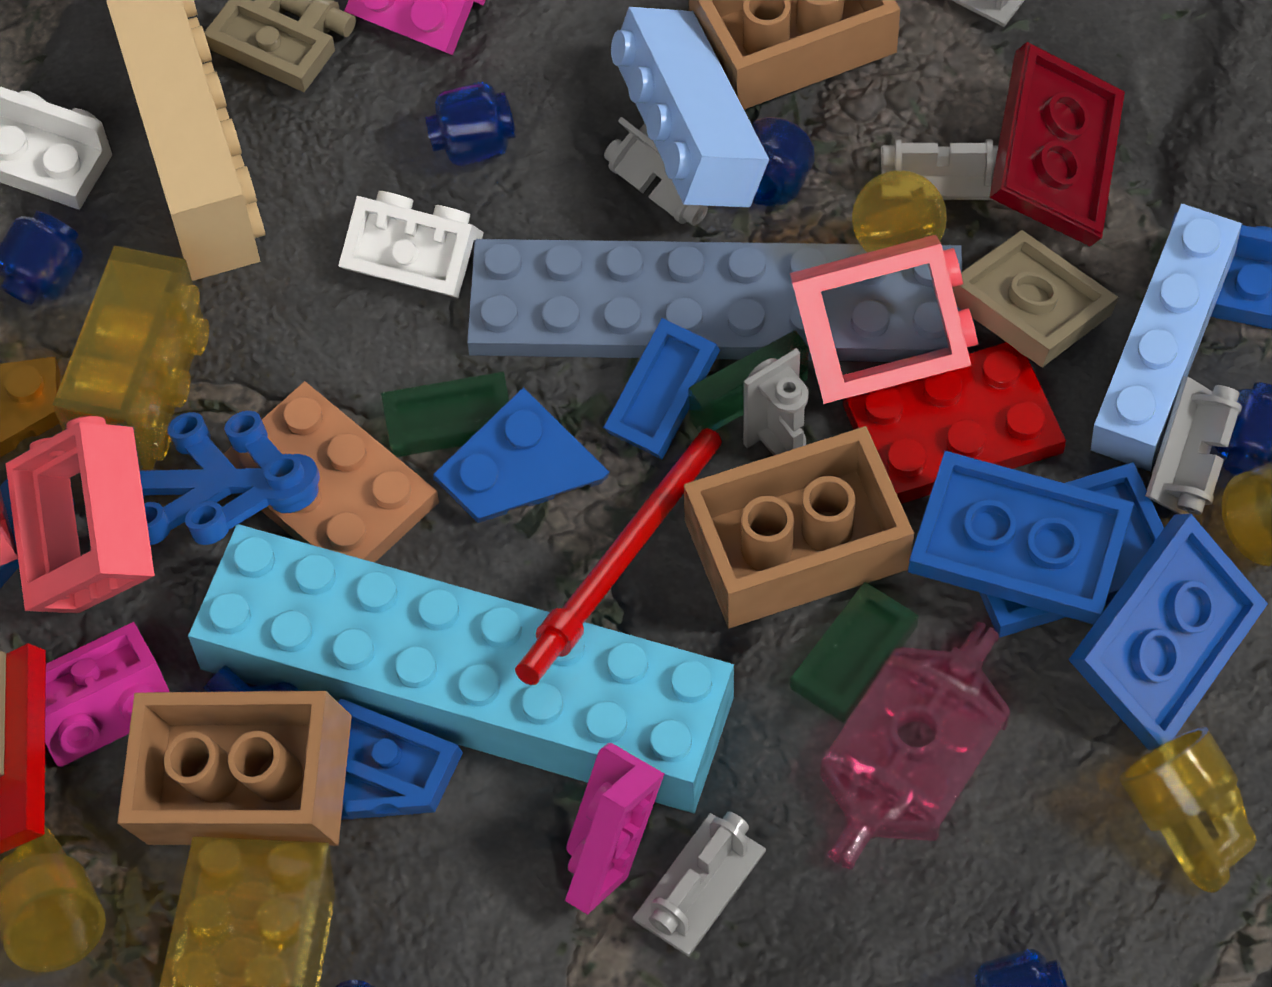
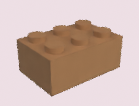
(794, 43)
(797, 526)
(235, 766)

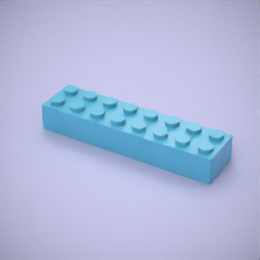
(450, 659)

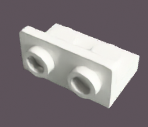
(50, 148)
(409, 245)

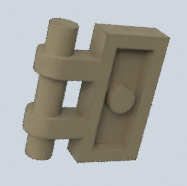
(276, 44)

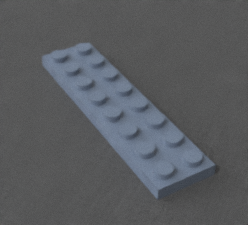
(740, 295)

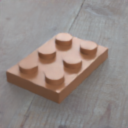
(364, 490)

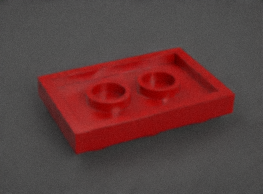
(976, 411)

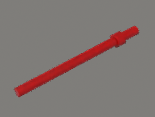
(564, 625)

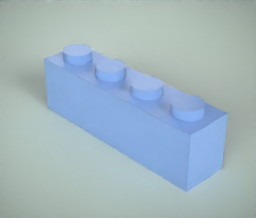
(689, 107)
(1165, 336)

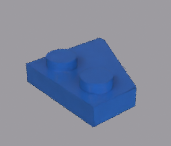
(517, 462)
(393, 767)

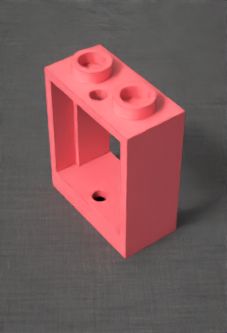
(957, 324)
(45, 521)

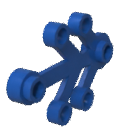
(281, 480)

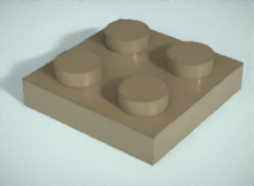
(1033, 298)

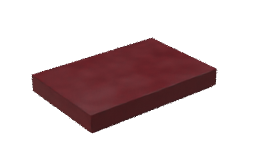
(1057, 144)

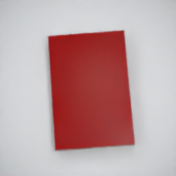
(24, 754)

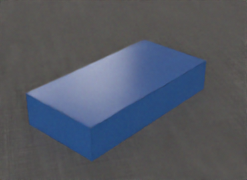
(658, 389)

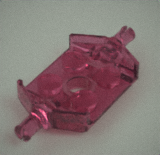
(903, 788)

